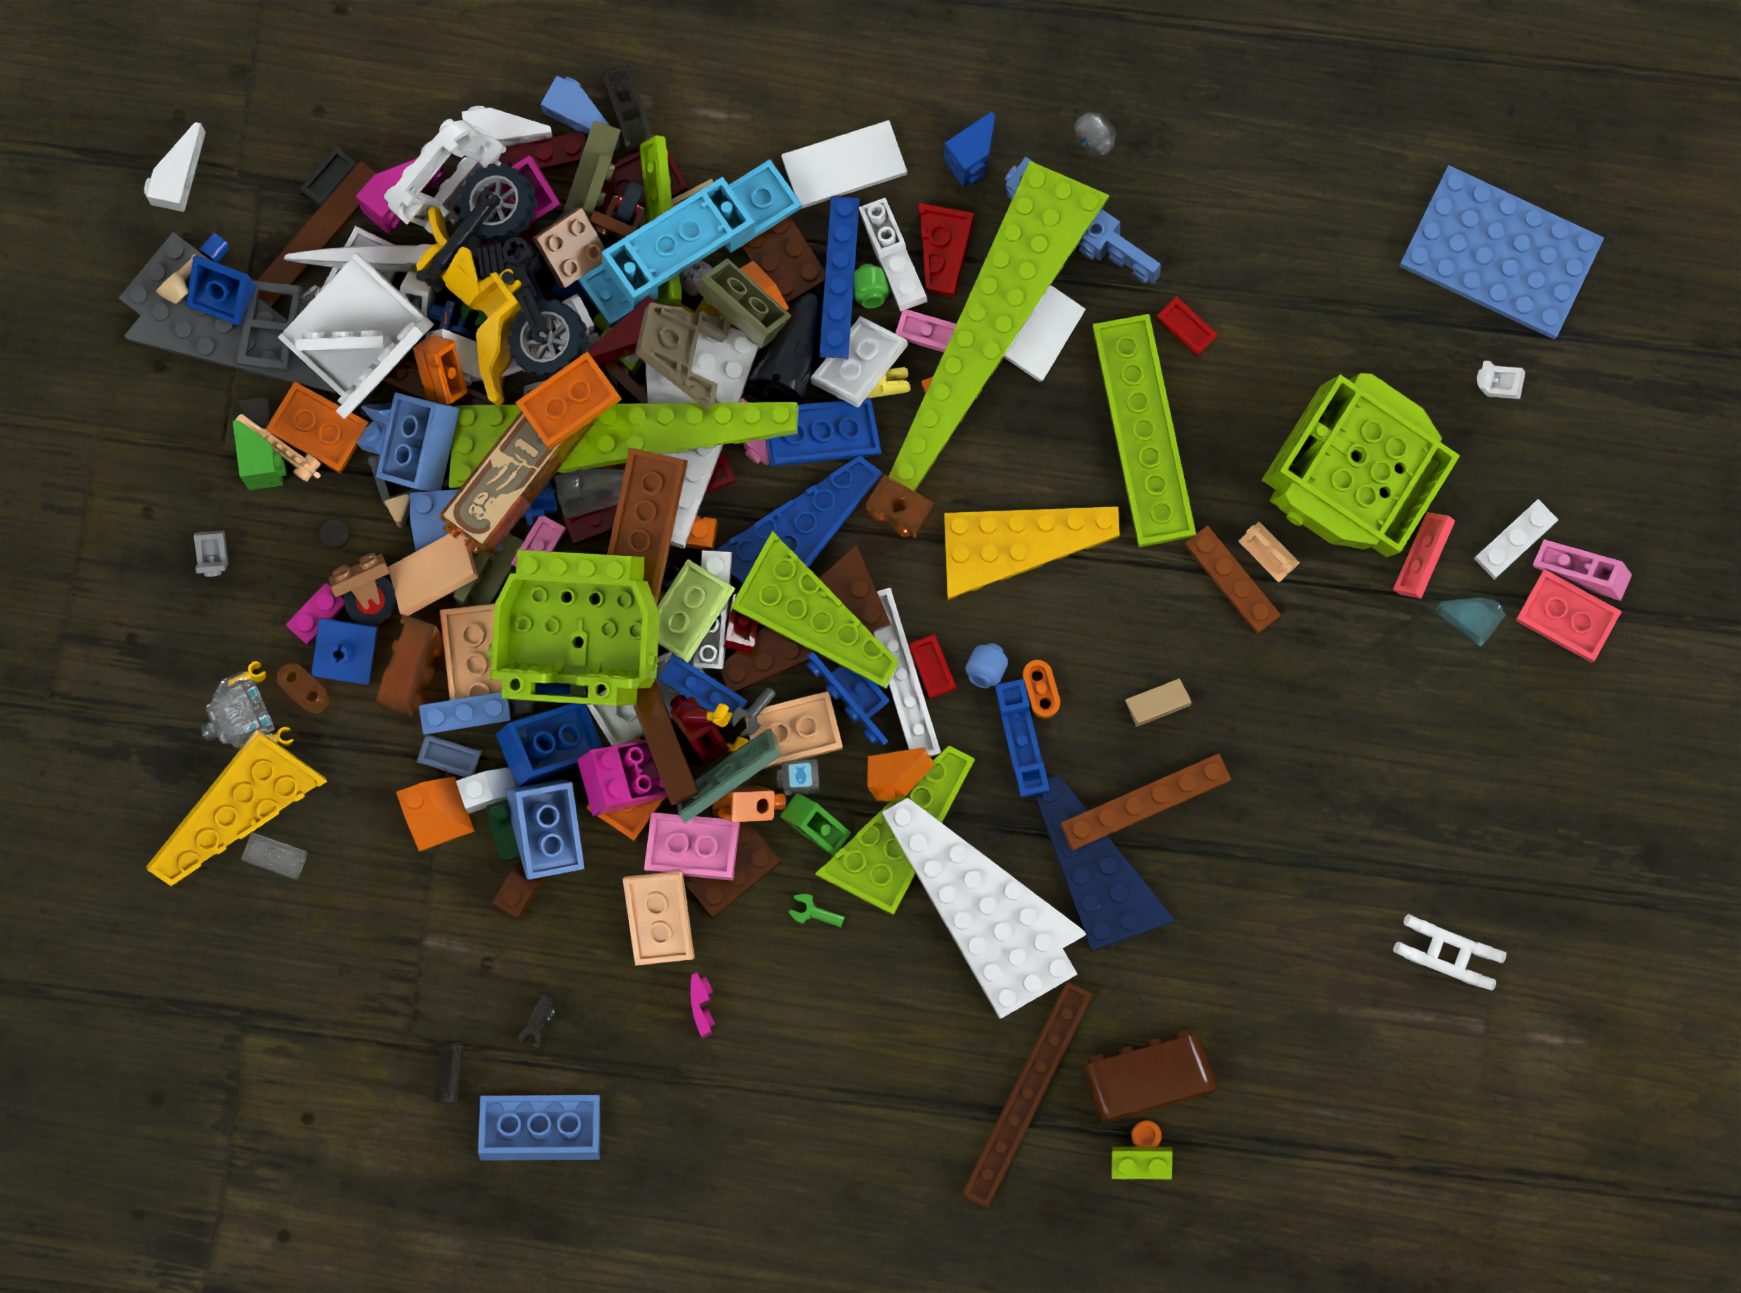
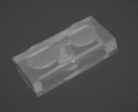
(274, 856)

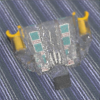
(240, 711)

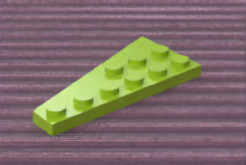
(801, 607)
(873, 861)

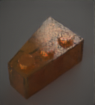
(410, 667)

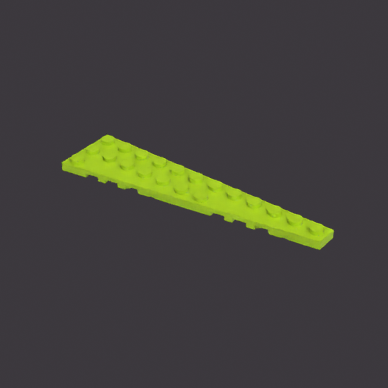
(647, 427)

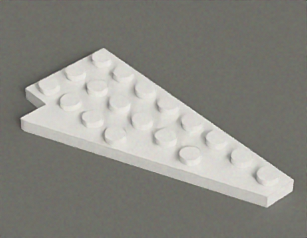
(727, 365)
(997, 922)

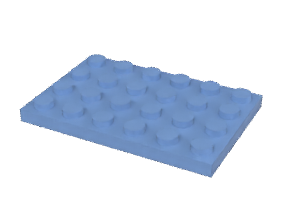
(1501, 252)

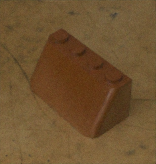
(1149, 1077)

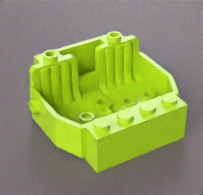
(1343, 496)
(539, 629)

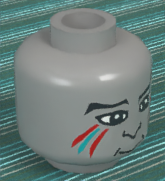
(691, 277)

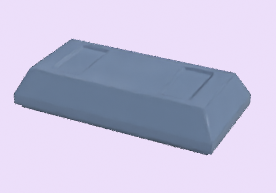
(448, 756)

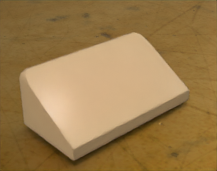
(1158, 702)

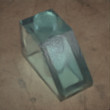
(1473, 616)

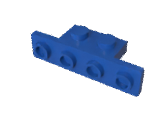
(858, 693)

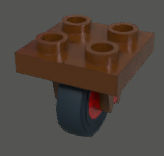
(626, 208)

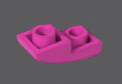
(699, 997)

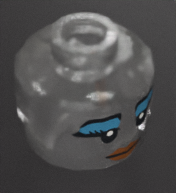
(1095, 133)

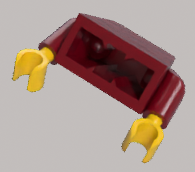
(699, 728)

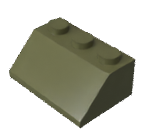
(743, 303)

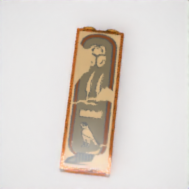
(505, 485)

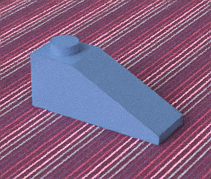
(571, 106)

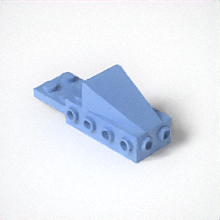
(1101, 237)

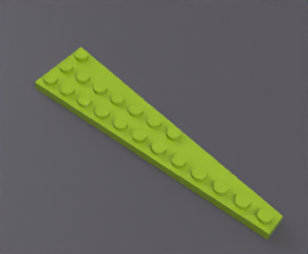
(1026, 256)

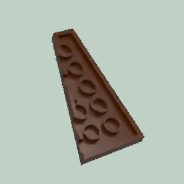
(777, 654)

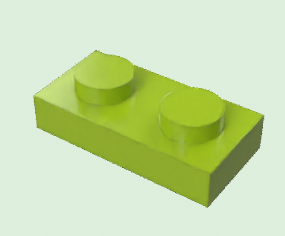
(1141, 1163)

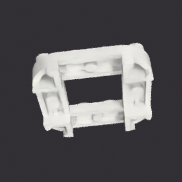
(453, 138)

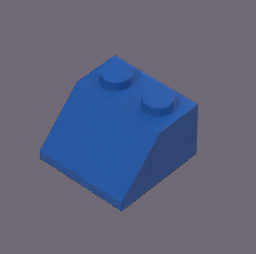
(970, 151)

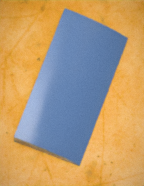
(539, 1127)

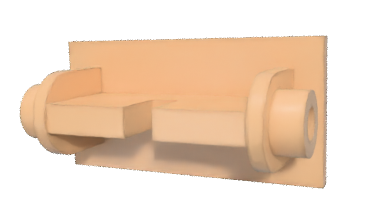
(1268, 551)

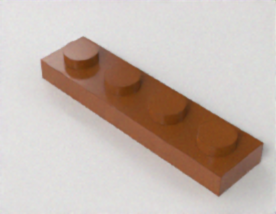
(1232, 580)

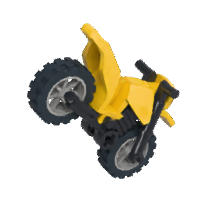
(500, 280)

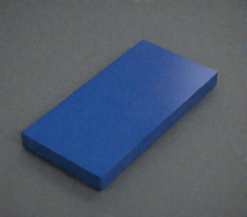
(827, 433)

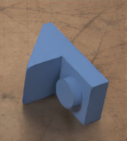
(374, 434)

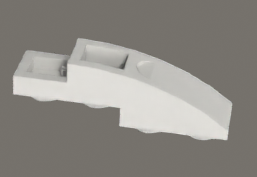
(892, 254)
(711, 650)

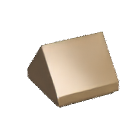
(399, 509)

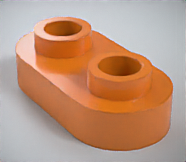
(1041, 689)

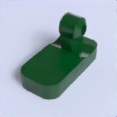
(502, 830)

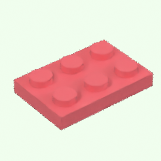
(1568, 616)

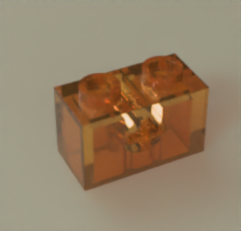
(892, 493)

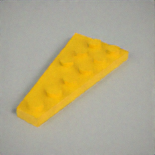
(1008, 543)
(241, 799)

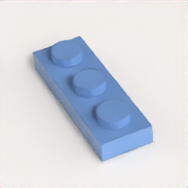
(464, 713)

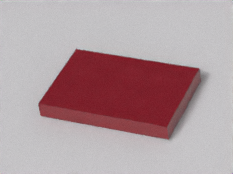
(630, 170)

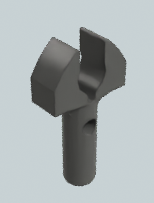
(754, 710)

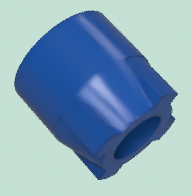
(214, 248)

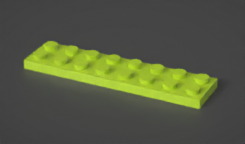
(1144, 430)

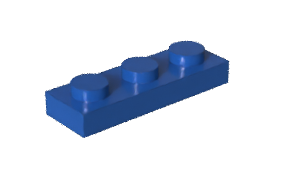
(696, 684)

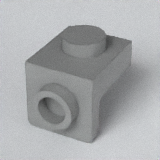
(211, 553)

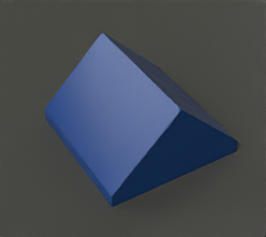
(219, 290)

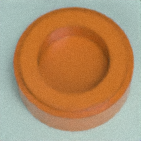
(1146, 1134)

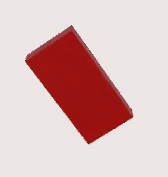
(1186, 326)
(932, 666)

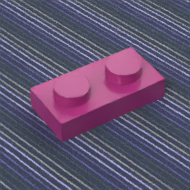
(306, 620)

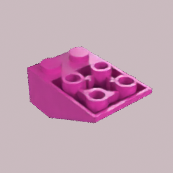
(372, 196)
(620, 777)

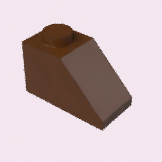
(517, 893)

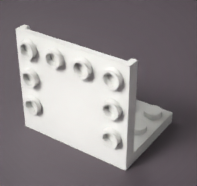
(357, 302)

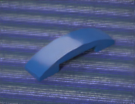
(1021, 738)

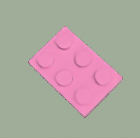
(698, 847)

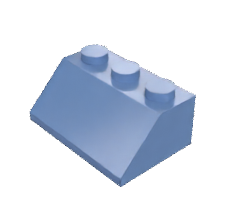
(417, 442)
(424, 518)

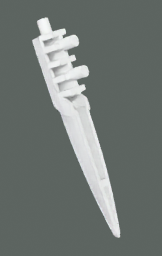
(381, 257)

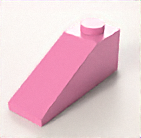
(1584, 569)

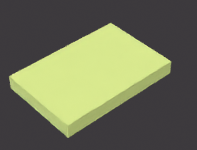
(690, 609)

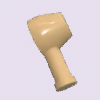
(174, 287)

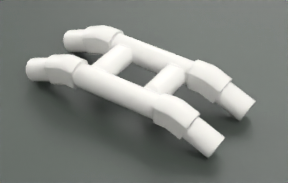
(1466, 947)

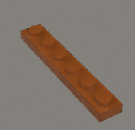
(1145, 802)

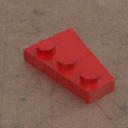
(945, 245)

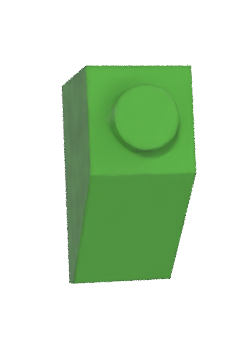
(815, 824)

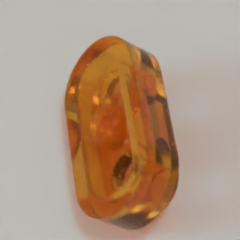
(302, 687)

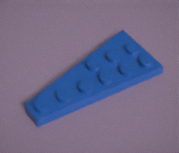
(808, 520)

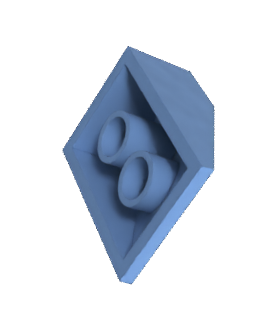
(546, 827)

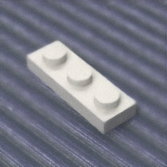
(1516, 539)

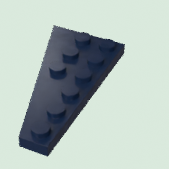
(1102, 883)

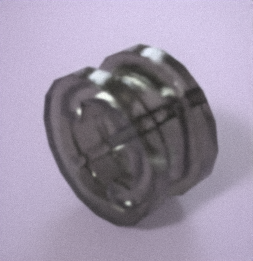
(522, 708)

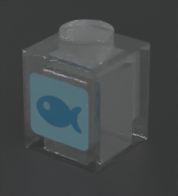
(799, 777)

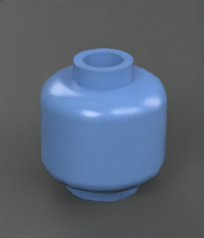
(986, 665)

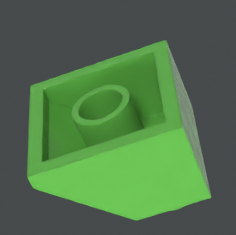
(257, 459)

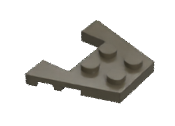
(669, 345)

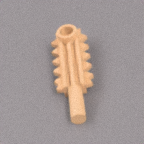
(304, 466)

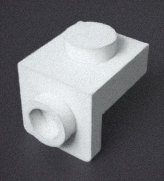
(1500, 381)

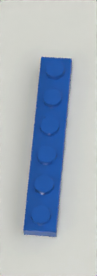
(839, 277)

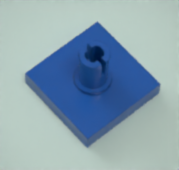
(344, 651)

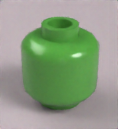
(870, 286)

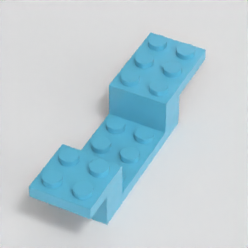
(686, 235)

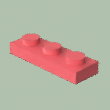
(1424, 555)

